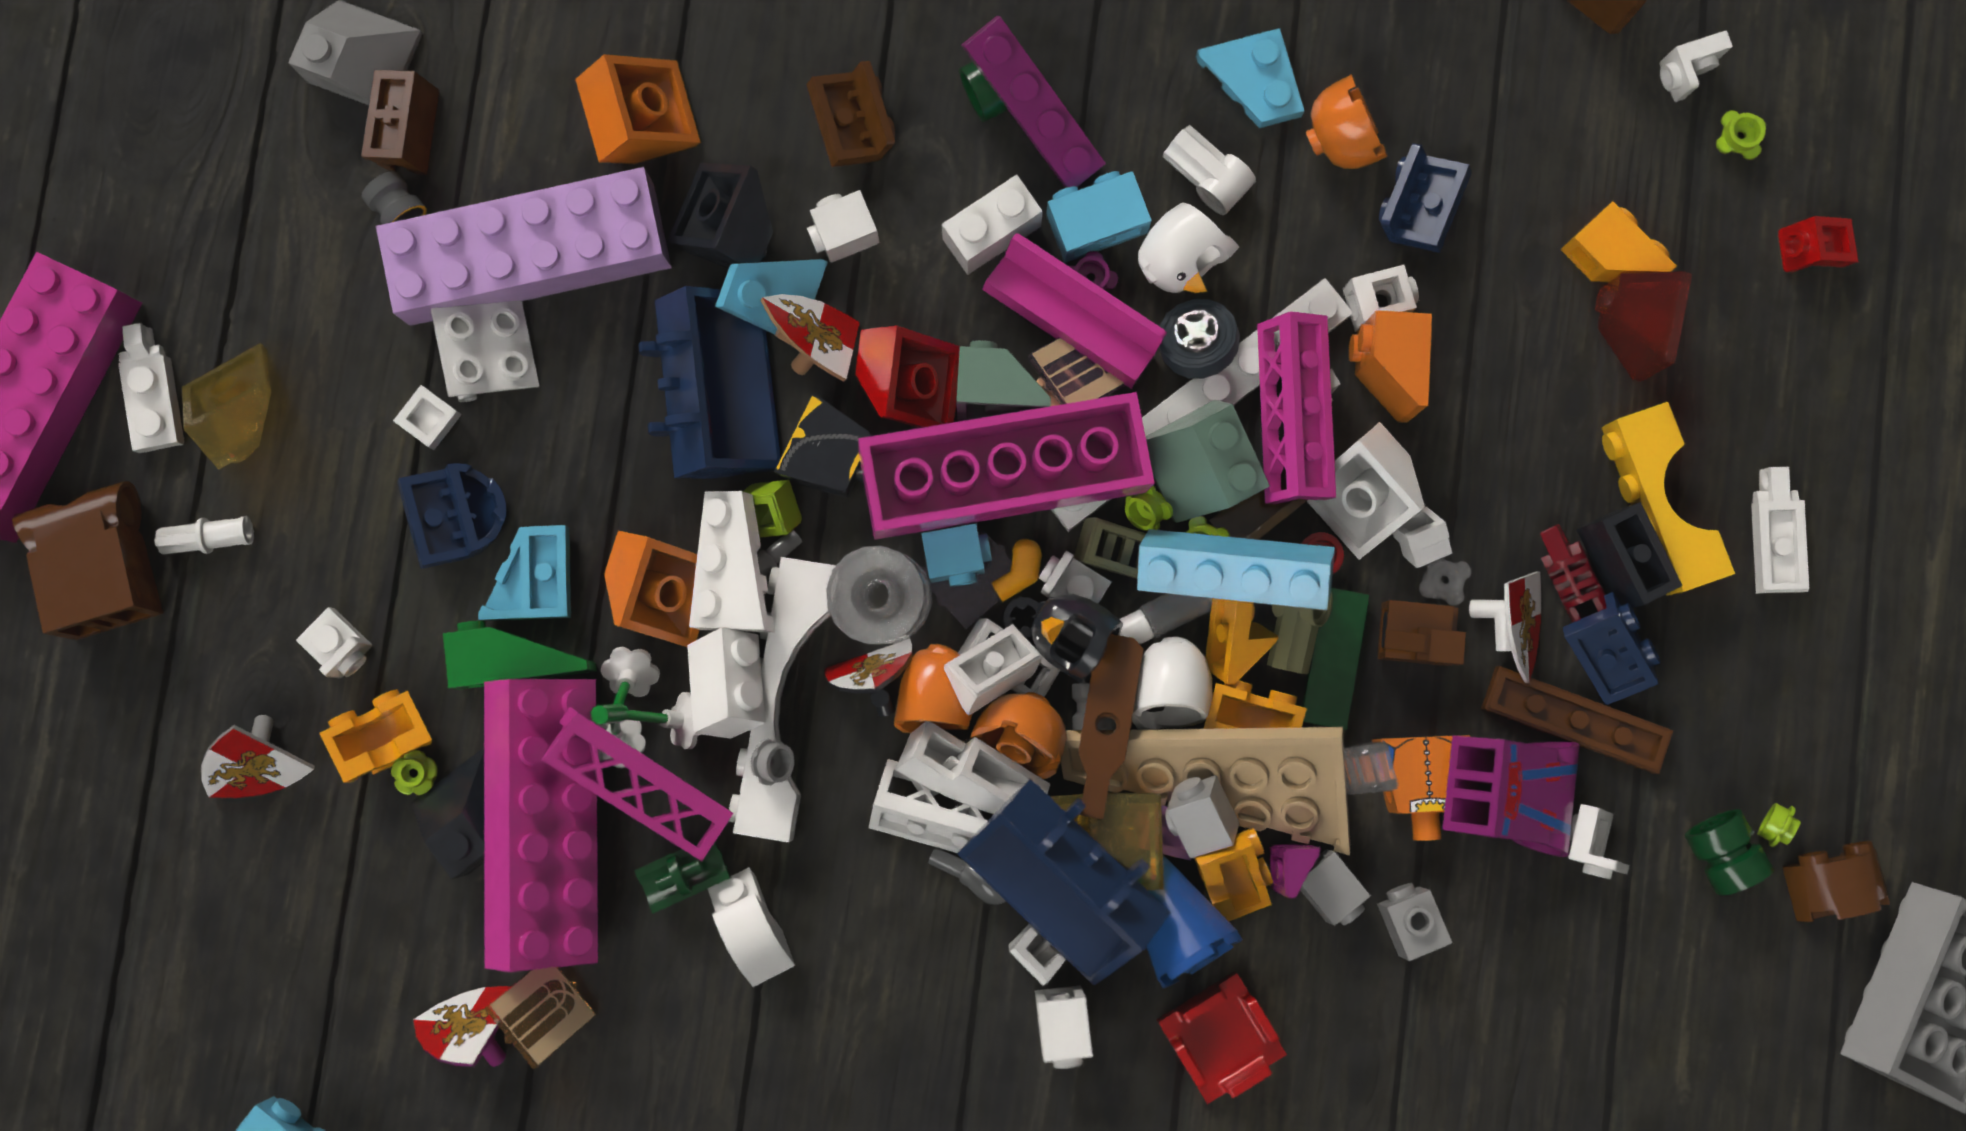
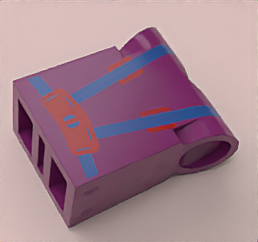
(1513, 791)

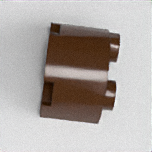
(1837, 885)

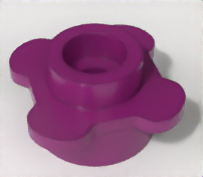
(1094, 264)

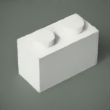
(990, 223)
(726, 683)
(1063, 1026)

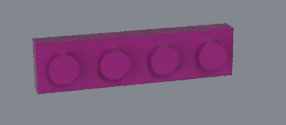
(1033, 103)

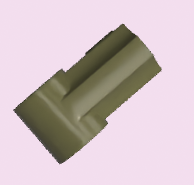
(1296, 636)

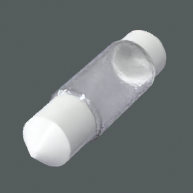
(1163, 616)

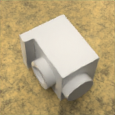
(1392, 283)

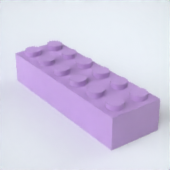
(524, 245)

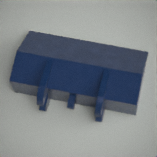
(714, 388)
(1065, 882)

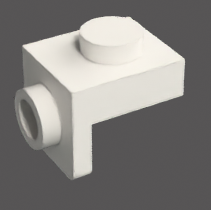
(1589, 841)

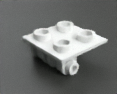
(484, 349)

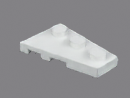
(727, 572)

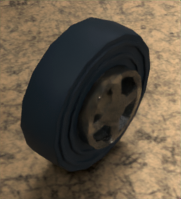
(1194, 322)

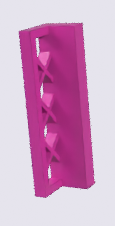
(1301, 406)
(648, 769)

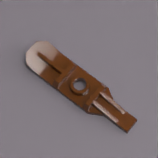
(1109, 696)

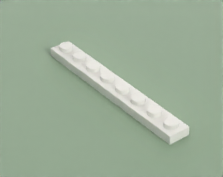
(1228, 386)

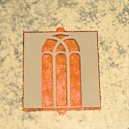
(540, 1013)

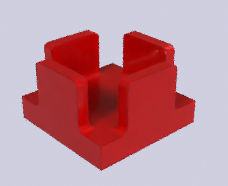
(1223, 1039)

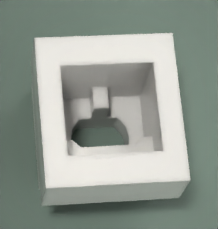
(1423, 538)

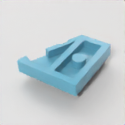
(1256, 76)
(750, 282)
(533, 578)

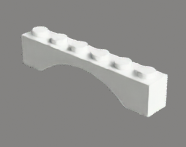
(796, 613)

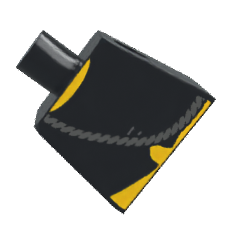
(823, 450)

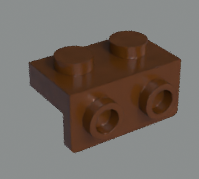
(852, 116)

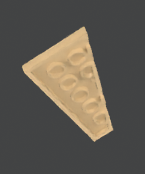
(1270, 775)

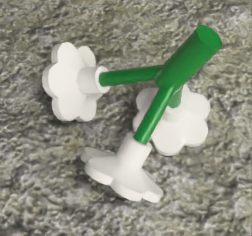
(635, 674)

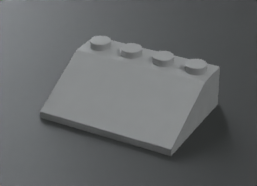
(1916, 1000)

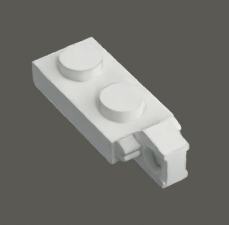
(149, 392)
(1779, 535)

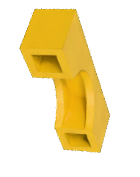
(1641, 450)

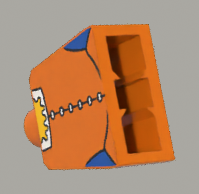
(1422, 780)

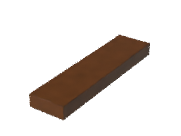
(1577, 720)

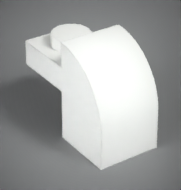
(749, 928)

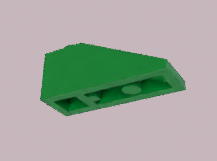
(489, 654)

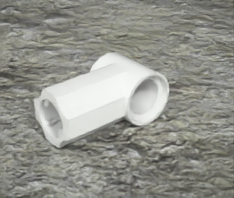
(1217, 177)

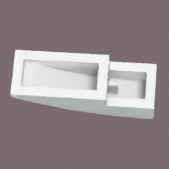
(961, 770)

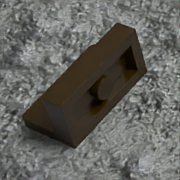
(1253, 517)

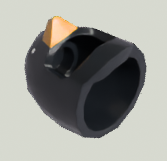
(1073, 634)

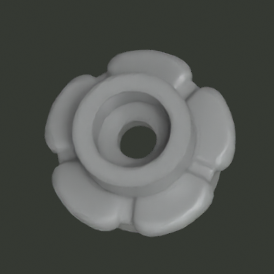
(772, 762)

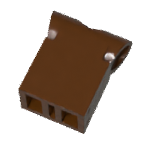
(89, 563)

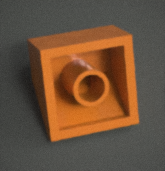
(636, 108)
(1395, 360)

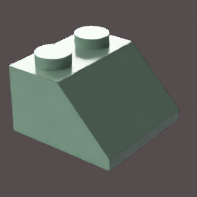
(994, 383)
(1204, 462)

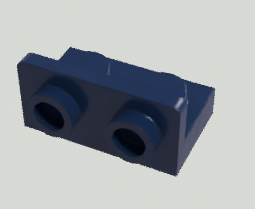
(1613, 651)

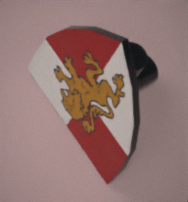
(872, 674)

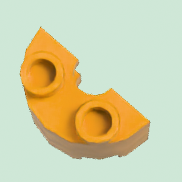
(1237, 708)
(375, 738)
(1236, 876)

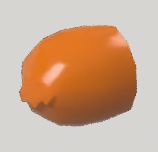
(928, 694)

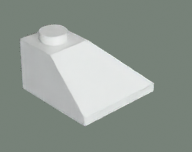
(1373, 492)

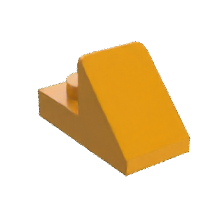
(1235, 640)

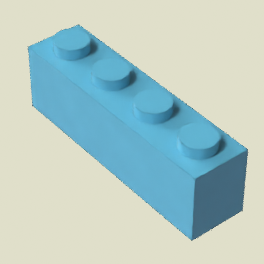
(1236, 569)

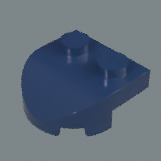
(452, 513)

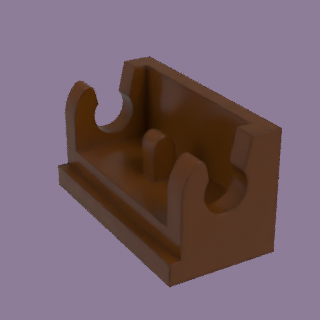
(400, 121)

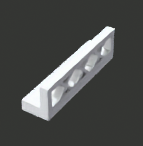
(921, 820)

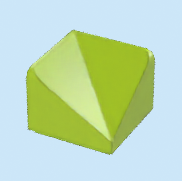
(775, 507)

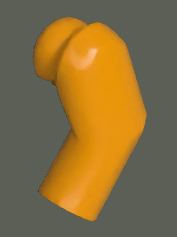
(1024, 570)

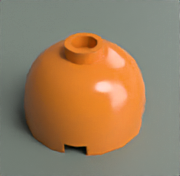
(1344, 127)
(1024, 731)

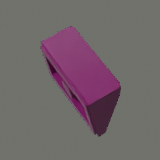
(1291, 866)

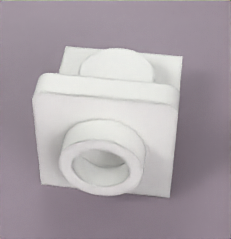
(1691, 59)
(1072, 577)
(335, 644)

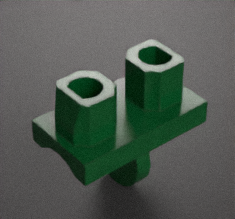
(681, 876)

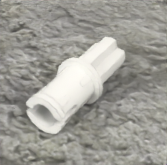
(204, 535)

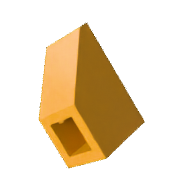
(1616, 246)

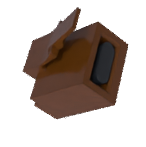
(1420, 634)

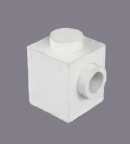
(842, 226)

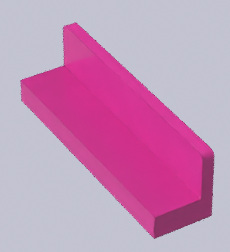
(1074, 310)

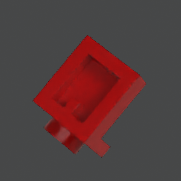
(1818, 243)

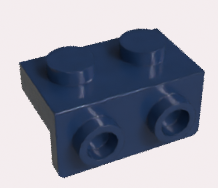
(1423, 200)

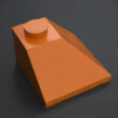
(651, 587)

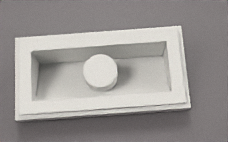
(992, 668)

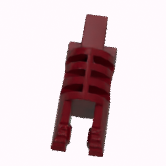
(1571, 573)

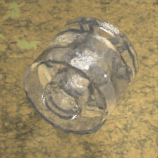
(852, 591)

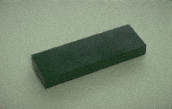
(1335, 661)

